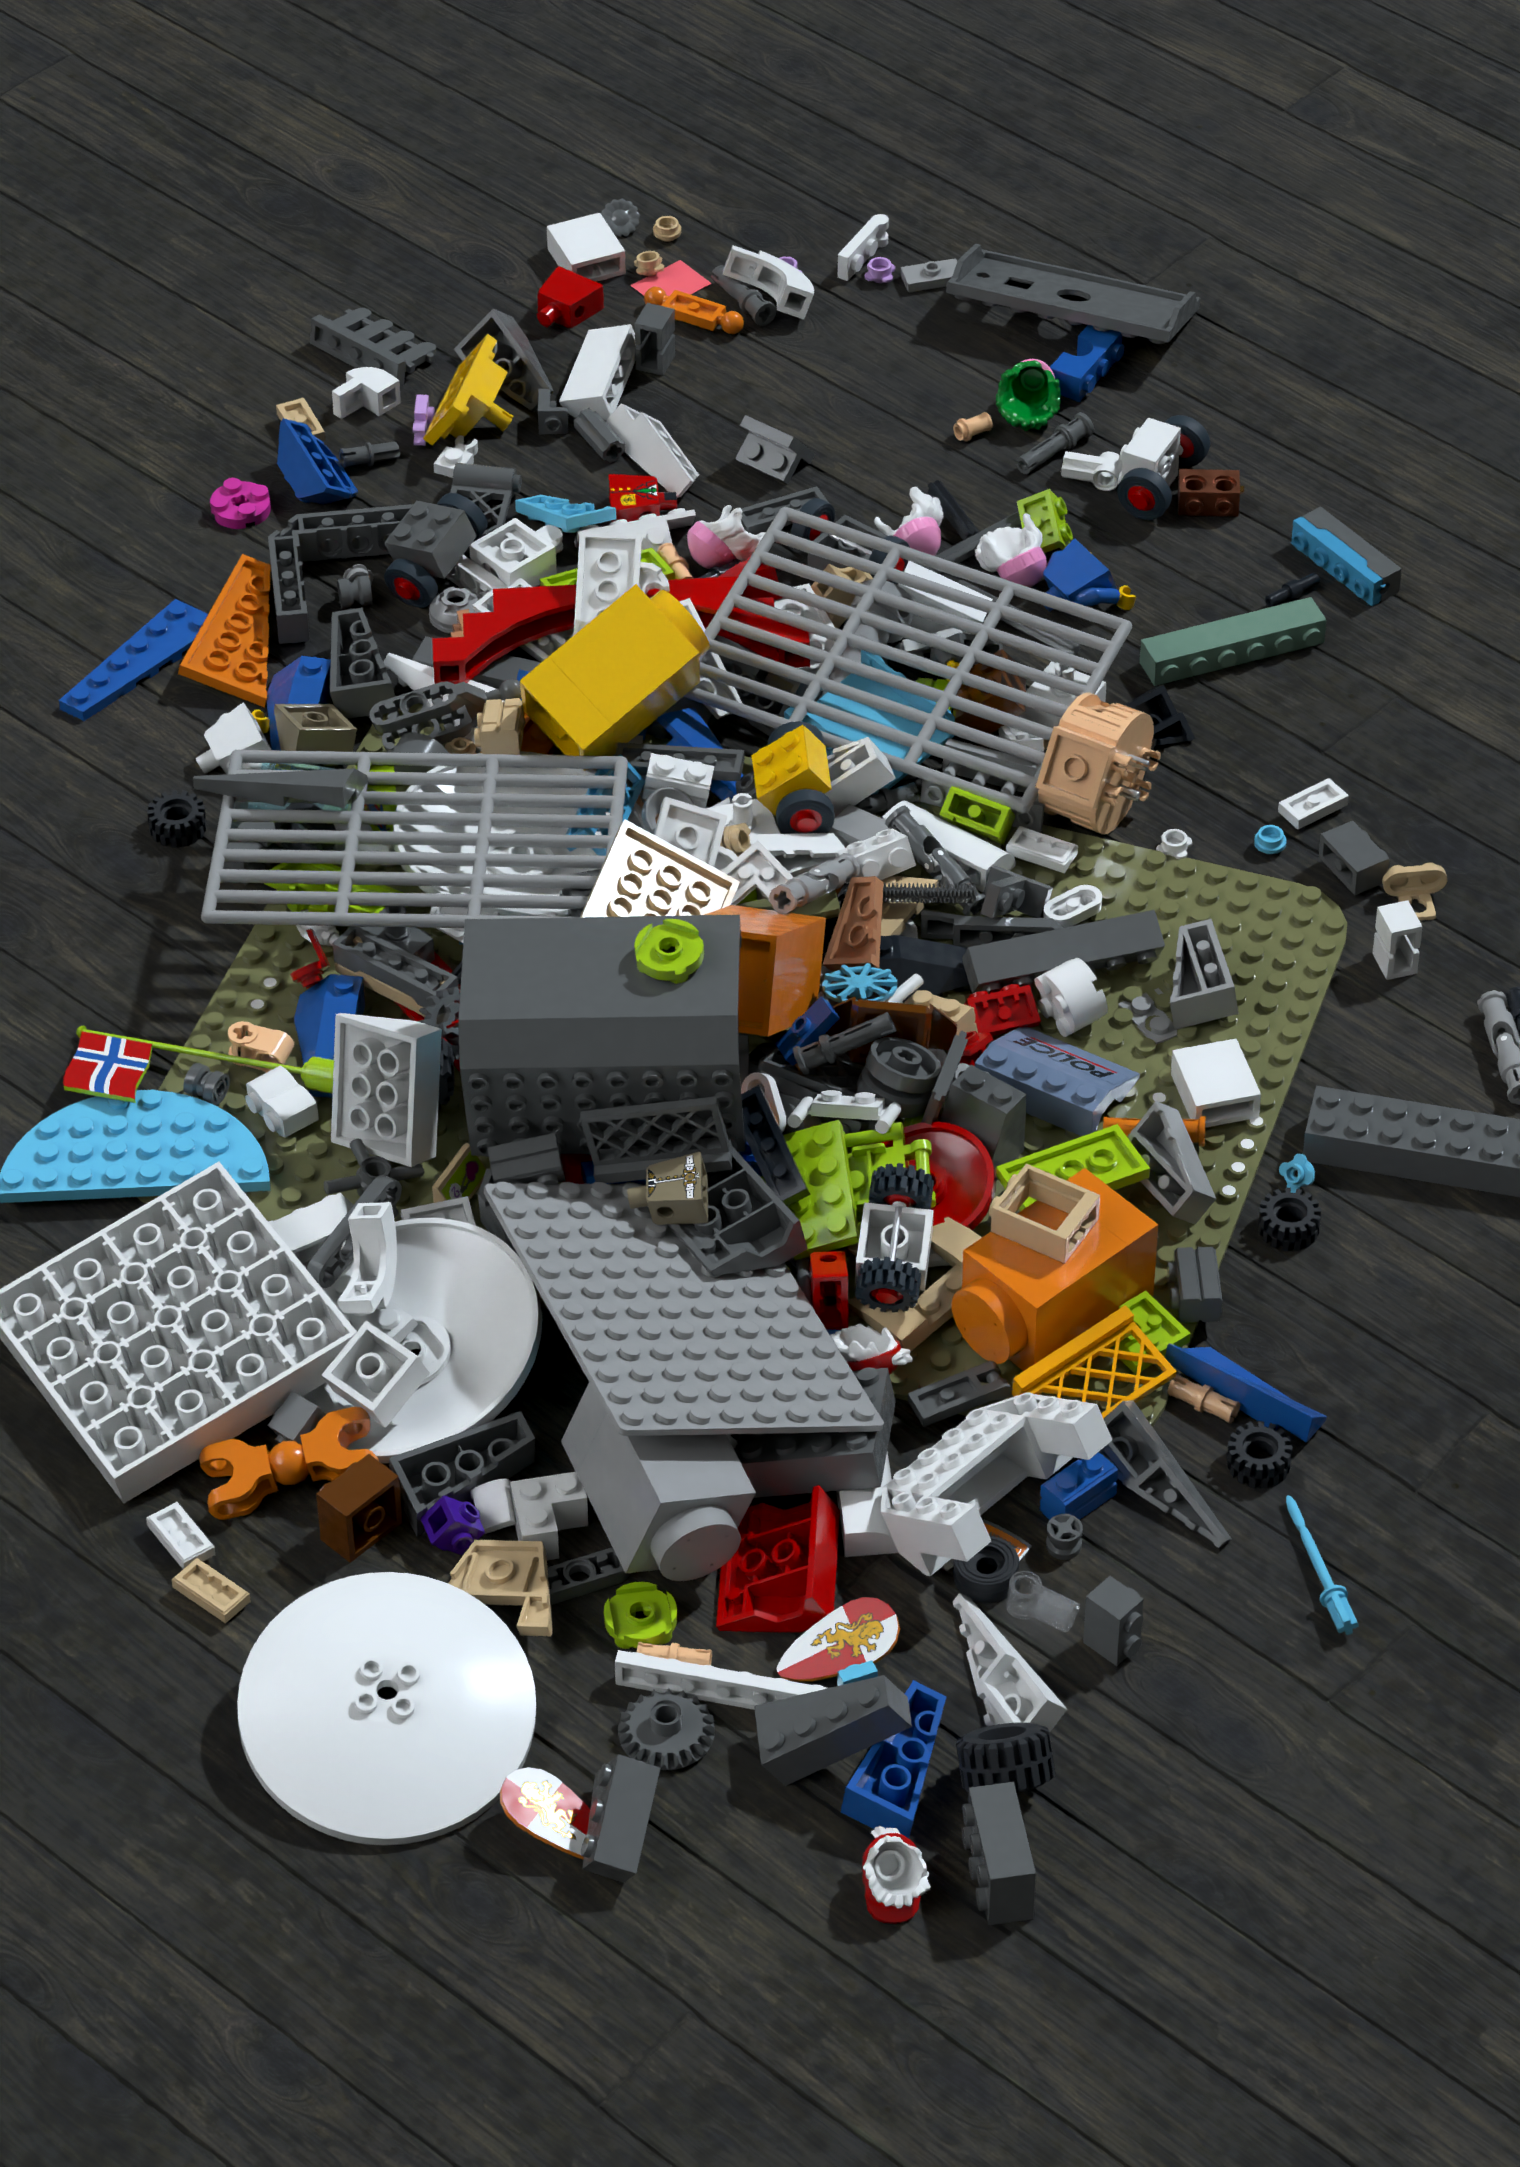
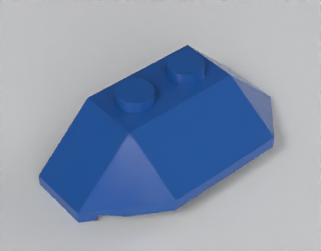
(311, 466)

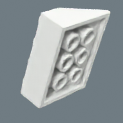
(386, 1086)

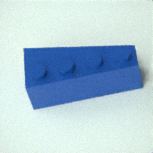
(894, 1770)

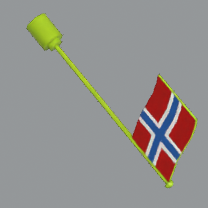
(116, 1065)

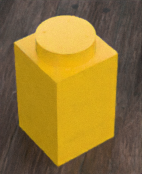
(616, 674)

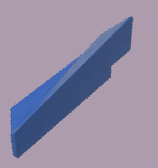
(691, 731)
(1254, 1395)

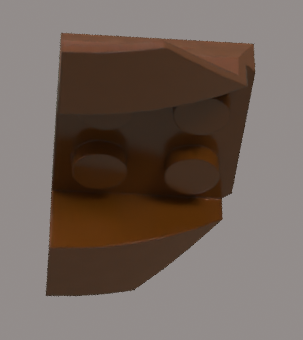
(912, 1022)

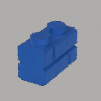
(1079, 1488)

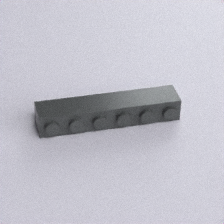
(1098, 943)

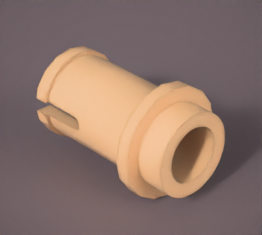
(966, 428)

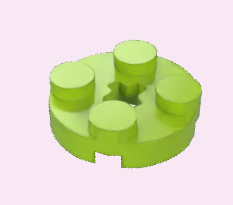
(674, 965)
(622, 1609)

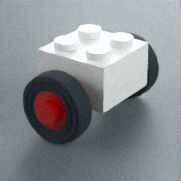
(1153, 461)

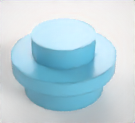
(1270, 839)

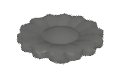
(621, 217)

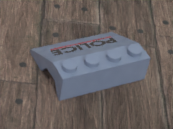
(1059, 1079)

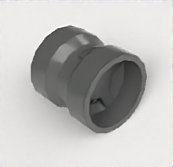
(357, 591)
(208, 1084)

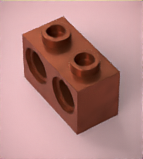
(1208, 492)

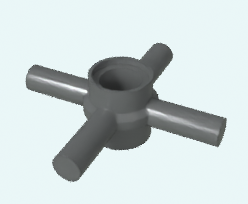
(369, 1169)

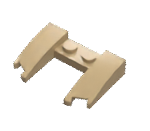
(933, 1304)

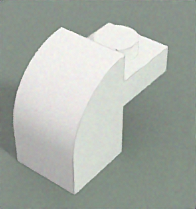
(367, 388)

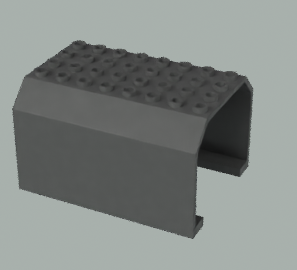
(572, 1026)

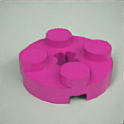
(253, 503)

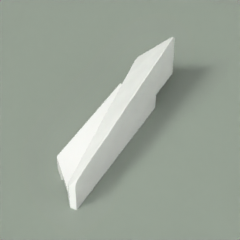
(653, 449)

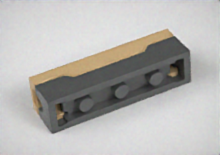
(389, 968)

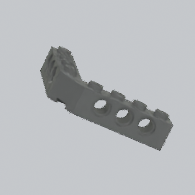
(322, 538)

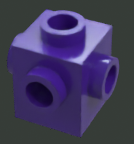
(452, 1525)

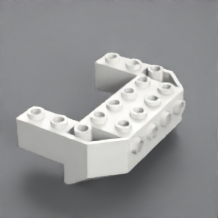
(940, 1497)

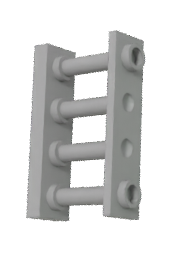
(936, 794)

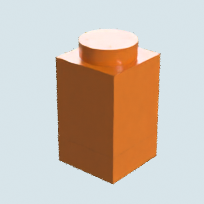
(776, 967)
(1029, 1304)

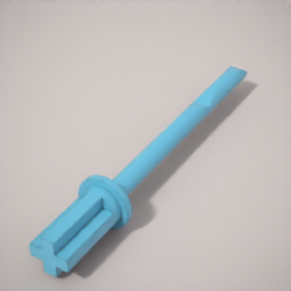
(1334, 1596)

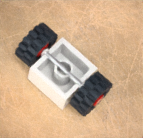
(895, 1238)

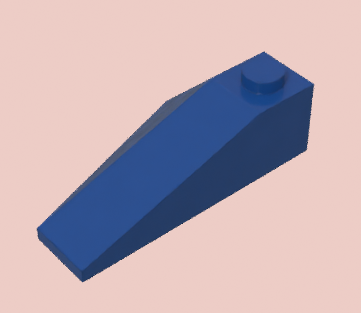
(298, 683)
(317, 1015)

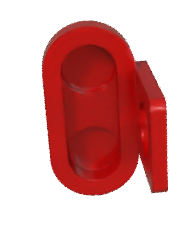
(313, 972)

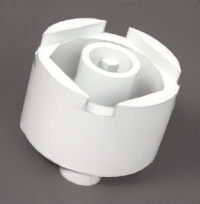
(1070, 996)

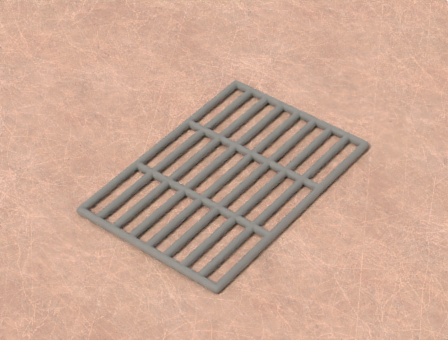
(957, 677)
(353, 837)

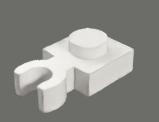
(450, 456)

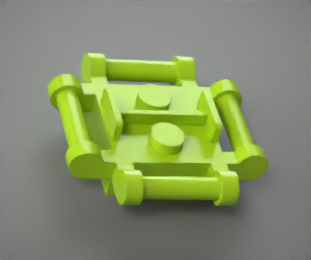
(869, 1157)

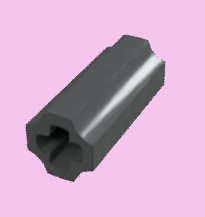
(599, 435)

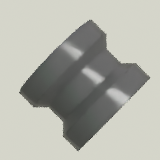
(1058, 1530)

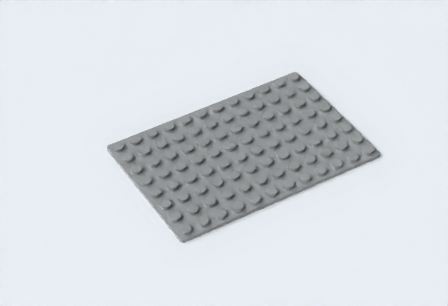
(664, 1335)

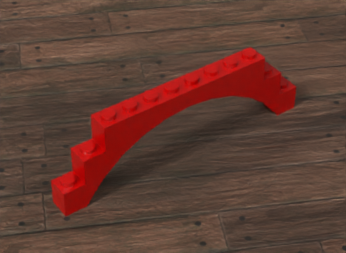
(538, 611)

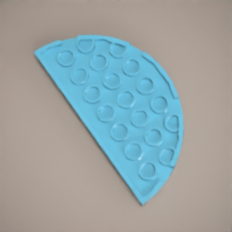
(130, 1150)

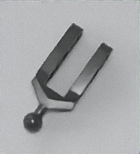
(440, 712)

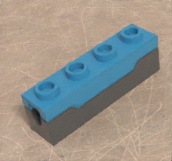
(1346, 556)

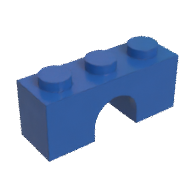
(1094, 357)

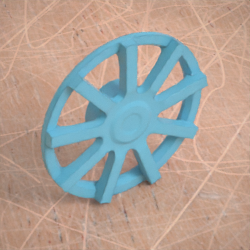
(859, 985)

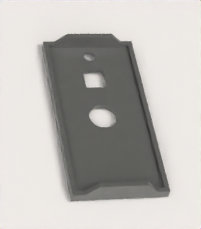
(1110, 303)

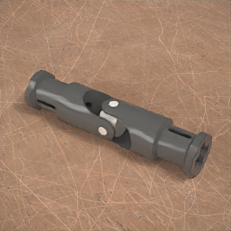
(939, 862)

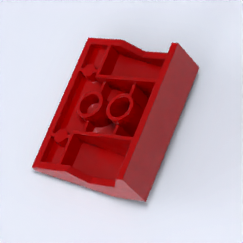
(782, 1568)

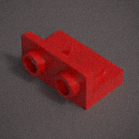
(1004, 1010)

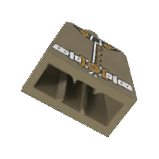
(674, 1191)

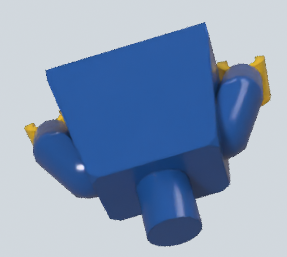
(1083, 579)

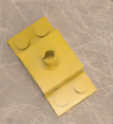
(471, 396)

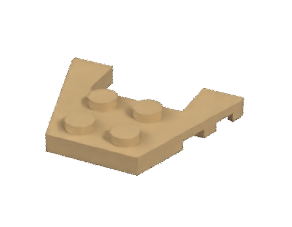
(509, 1575)

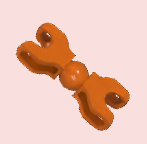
(257, 1471)

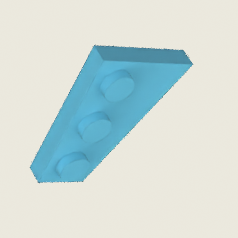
(561, 514)

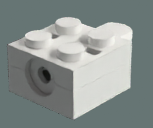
(518, 552)

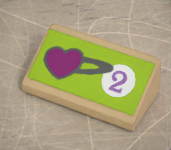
(460, 1177)

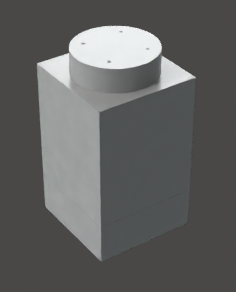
(660, 1498)

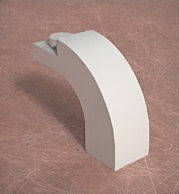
(776, 277)
(373, 1259)

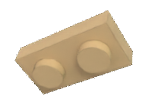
(299, 411)

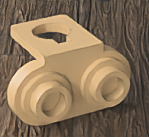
(1416, 883)

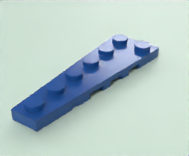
(139, 657)

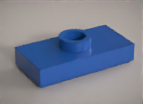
(807, 1028)

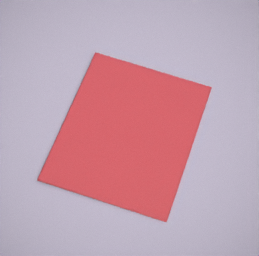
(673, 277)

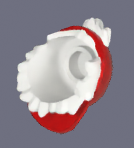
(868, 1348)
(893, 1876)

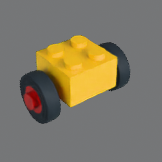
(794, 777)

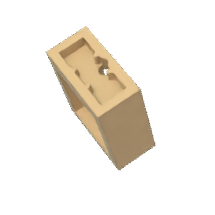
(1032, 1182)

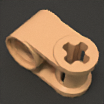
(260, 1044)

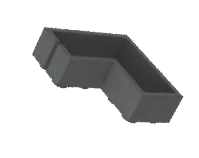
(834, 1460)

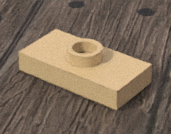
(211, 1590)

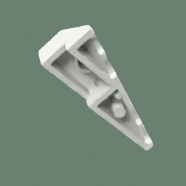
(1002, 1676)

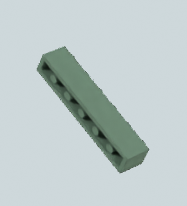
(1232, 641)

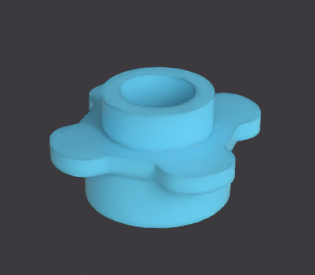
(1305, 1172)

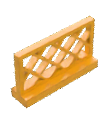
(1085, 1348)

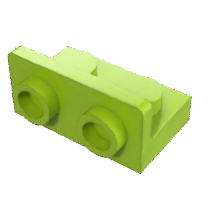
(1047, 514)

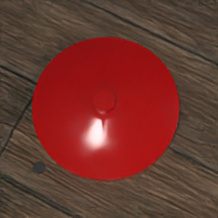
(960, 1172)

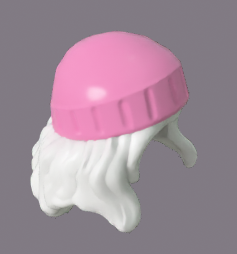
(921, 526)
(721, 540)
(1014, 553)

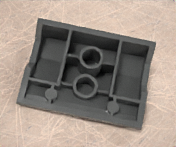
(745, 1224)

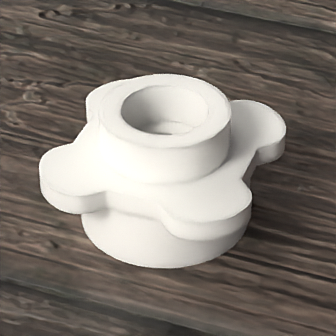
(1174, 843)

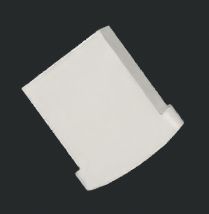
(494, 1504)

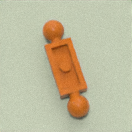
(696, 310)

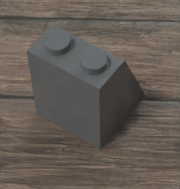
(989, 1111)

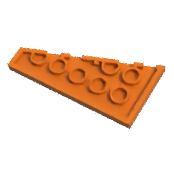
(234, 638)

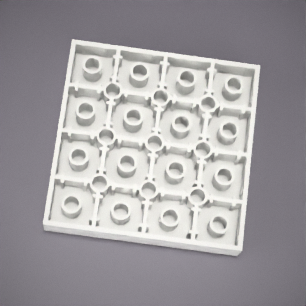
(171, 1330)

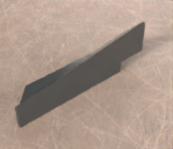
(980, 930)

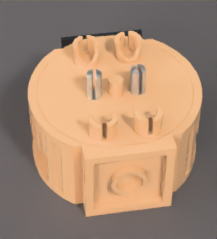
(1097, 763)

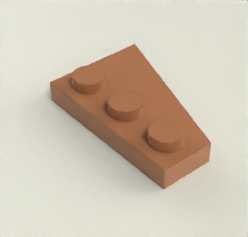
(858, 926)

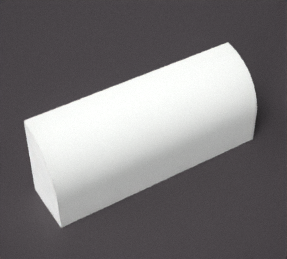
(600, 371)
(969, 851)
(862, 1522)

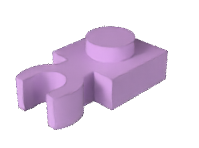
(423, 416)

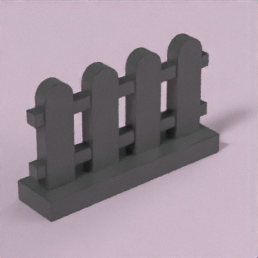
(359, 347)

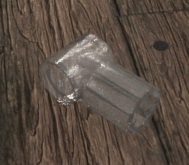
(1030, 1599)

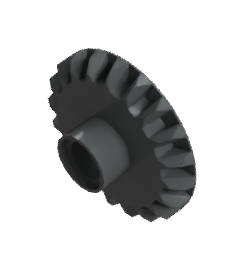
(666, 1730)

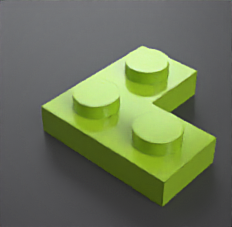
(1156, 1324)

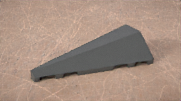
(1154, 1473)

